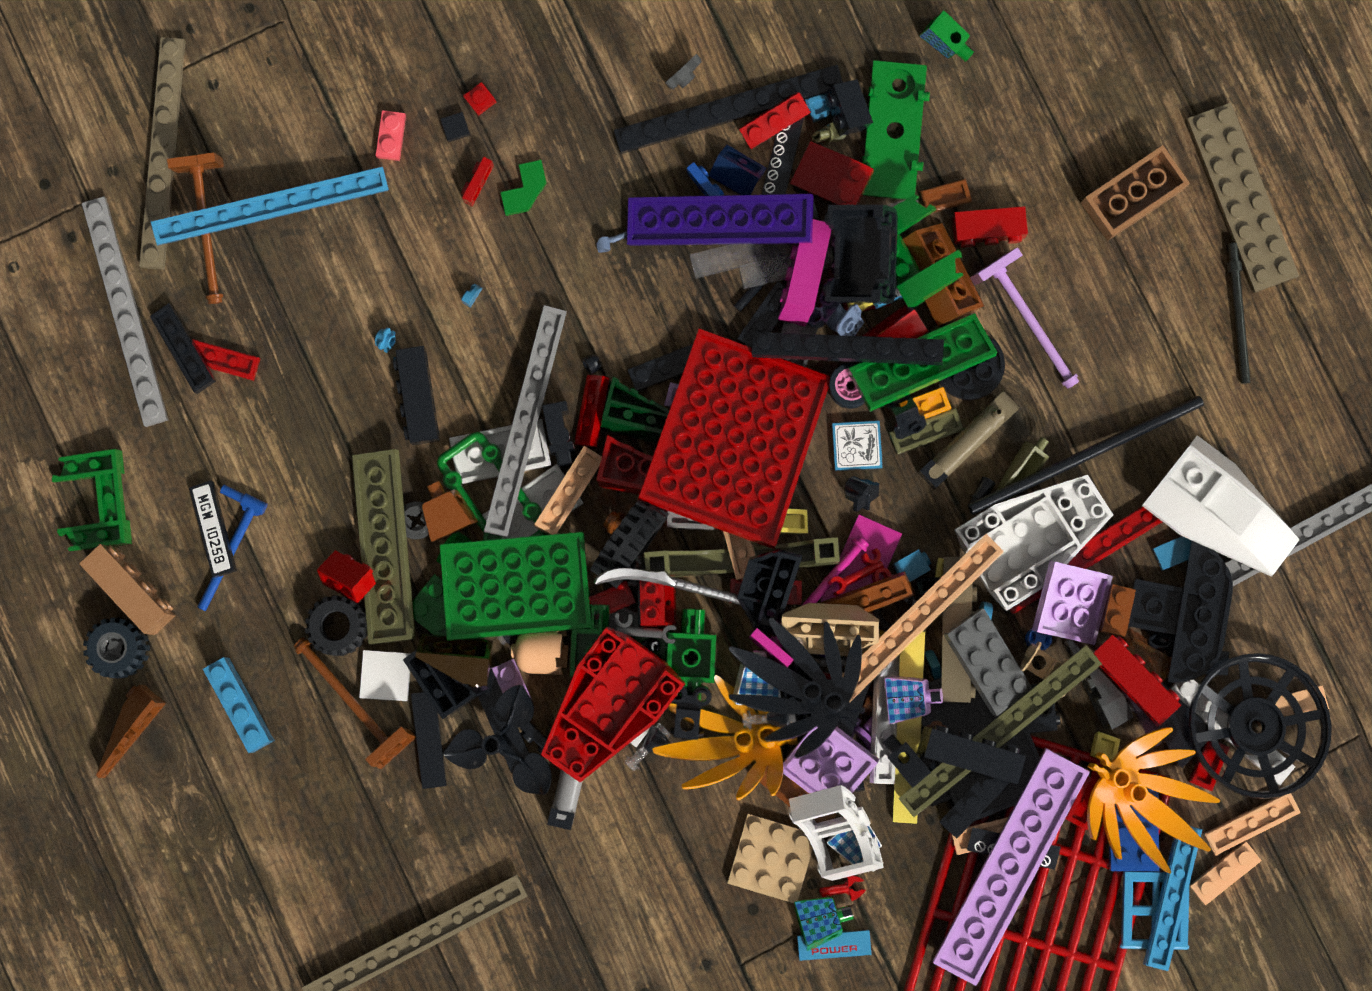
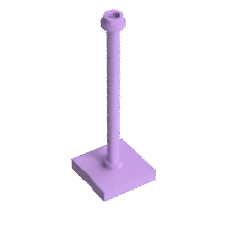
(999, 271)

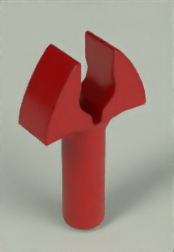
(843, 888)

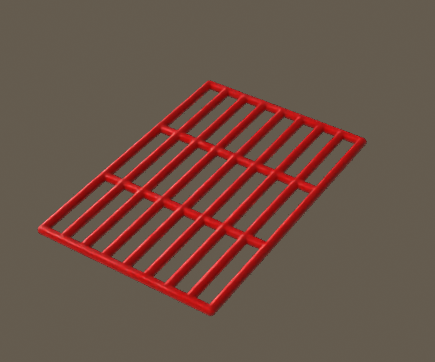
(1046, 946)

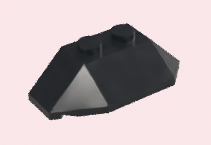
(768, 587)

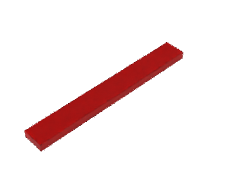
(1105, 544)

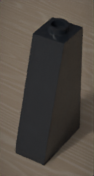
(1180, 736)

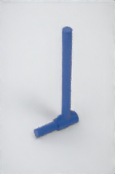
(252, 507)

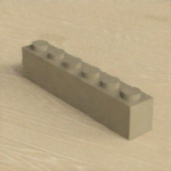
(955, 681)

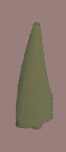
(1026, 462)

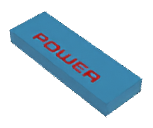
(847, 945)

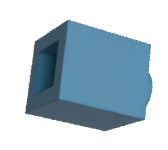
(913, 565)

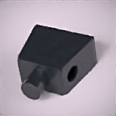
(914, 770)

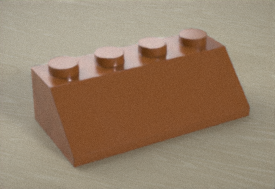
(959, 297)

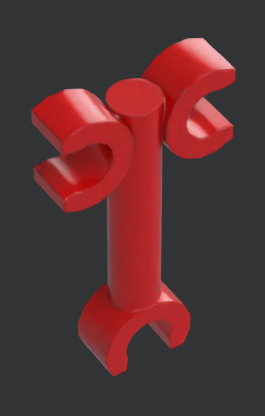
(874, 567)

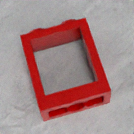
(653, 606)

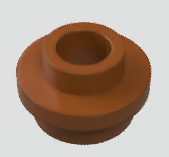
(613, 521)

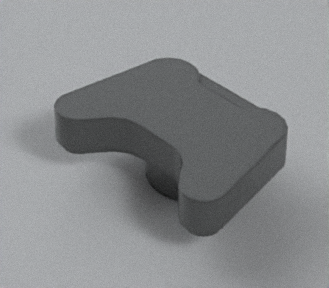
(685, 74)

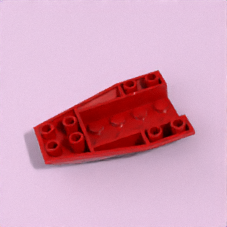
(609, 703)

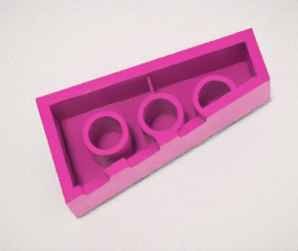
(804, 276)

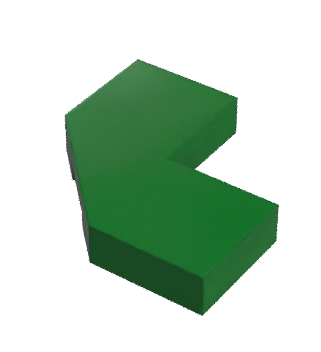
(522, 199)

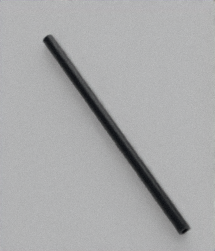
(1085, 455)

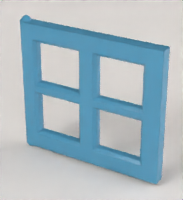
(1129, 909)

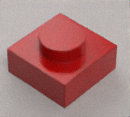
(479, 99)

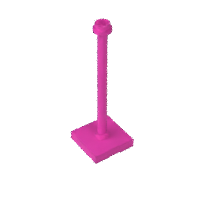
(773, 645)

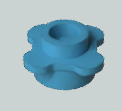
(385, 339)

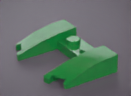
(915, 284)
(107, 470)

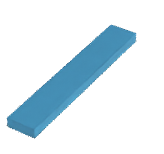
(1171, 904)

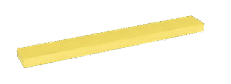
(908, 731)

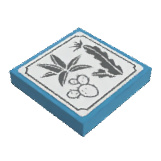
(857, 445)

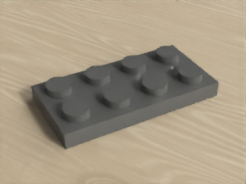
(988, 662)

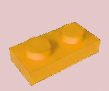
(931, 403)

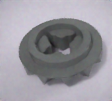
(418, 532)

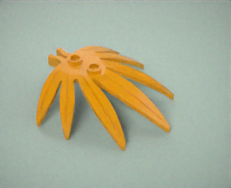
(745, 743)
(1126, 786)

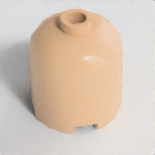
(541, 653)

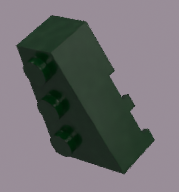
(632, 414)

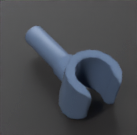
(603, 243)

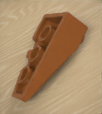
(133, 719)

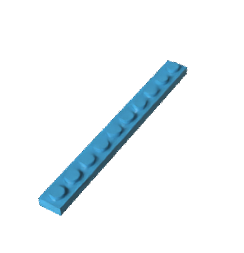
(269, 206)

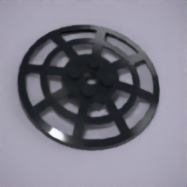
(1272, 724)

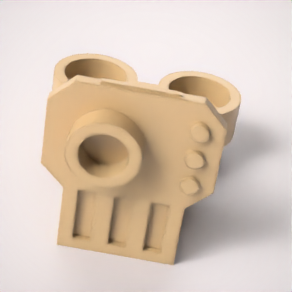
(1051, 663)

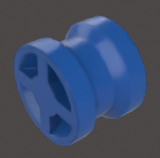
(1045, 639)

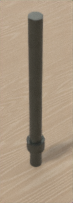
(1235, 268)

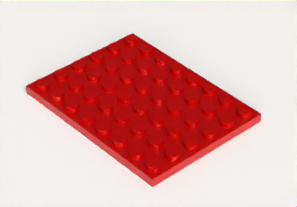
(735, 439)

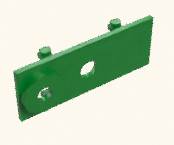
(892, 159)

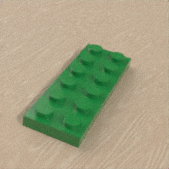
(964, 347)

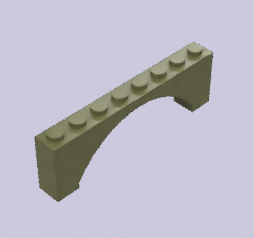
(710, 562)

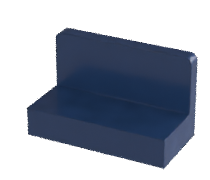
(737, 171)

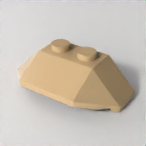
(846, 622)

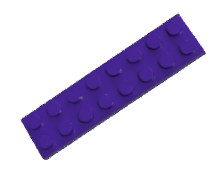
(720, 220)

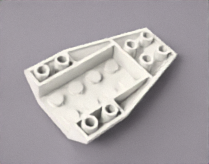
(1221, 509)
(1032, 532)

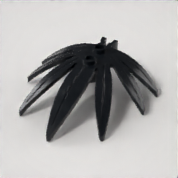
(820, 698)

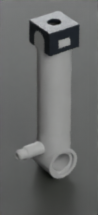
(565, 802)

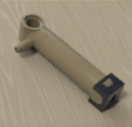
(968, 440)

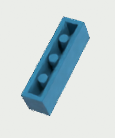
(238, 705)

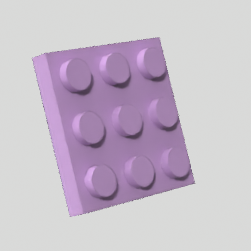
(1072, 602)
(833, 764)

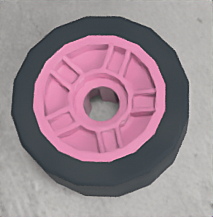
(838, 390)

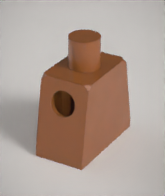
(446, 512)

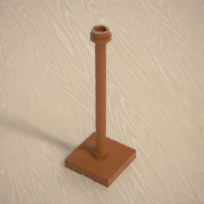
(196, 165)
(389, 745)

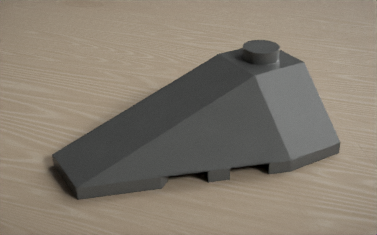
(1105, 697)

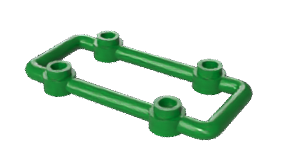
(492, 454)

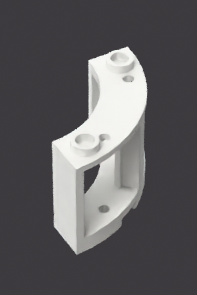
(829, 801)

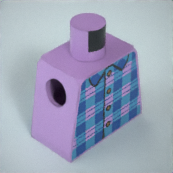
(909, 698)

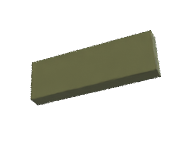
(937, 427)

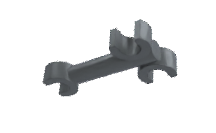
(643, 631)

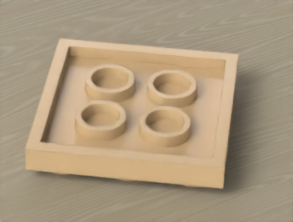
(771, 859)

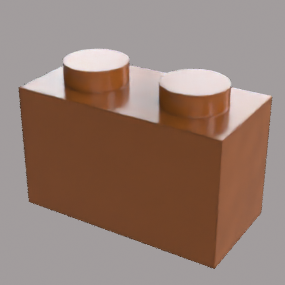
(1117, 611)

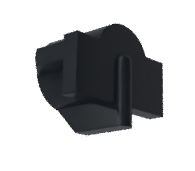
(861, 492)

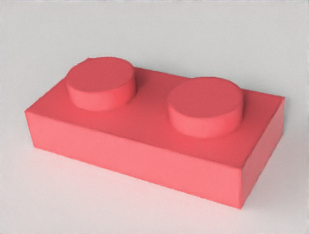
(390, 135)

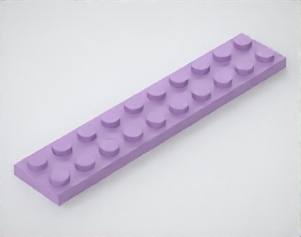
(1010, 866)

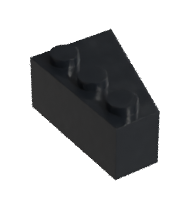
(442, 690)

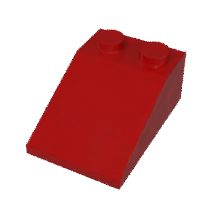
(831, 176)

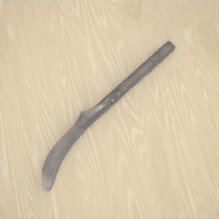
(663, 578)

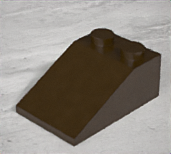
(461, 659)

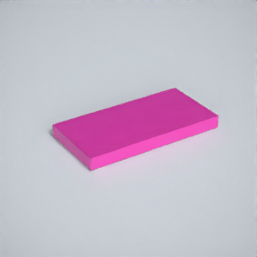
(877, 537)

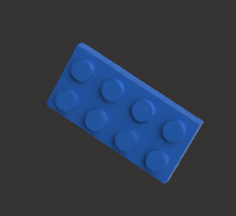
(1132, 855)

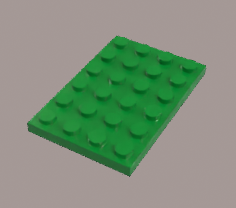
(515, 586)

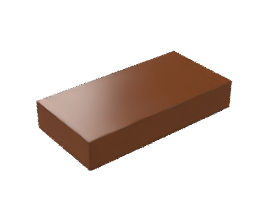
(947, 195)

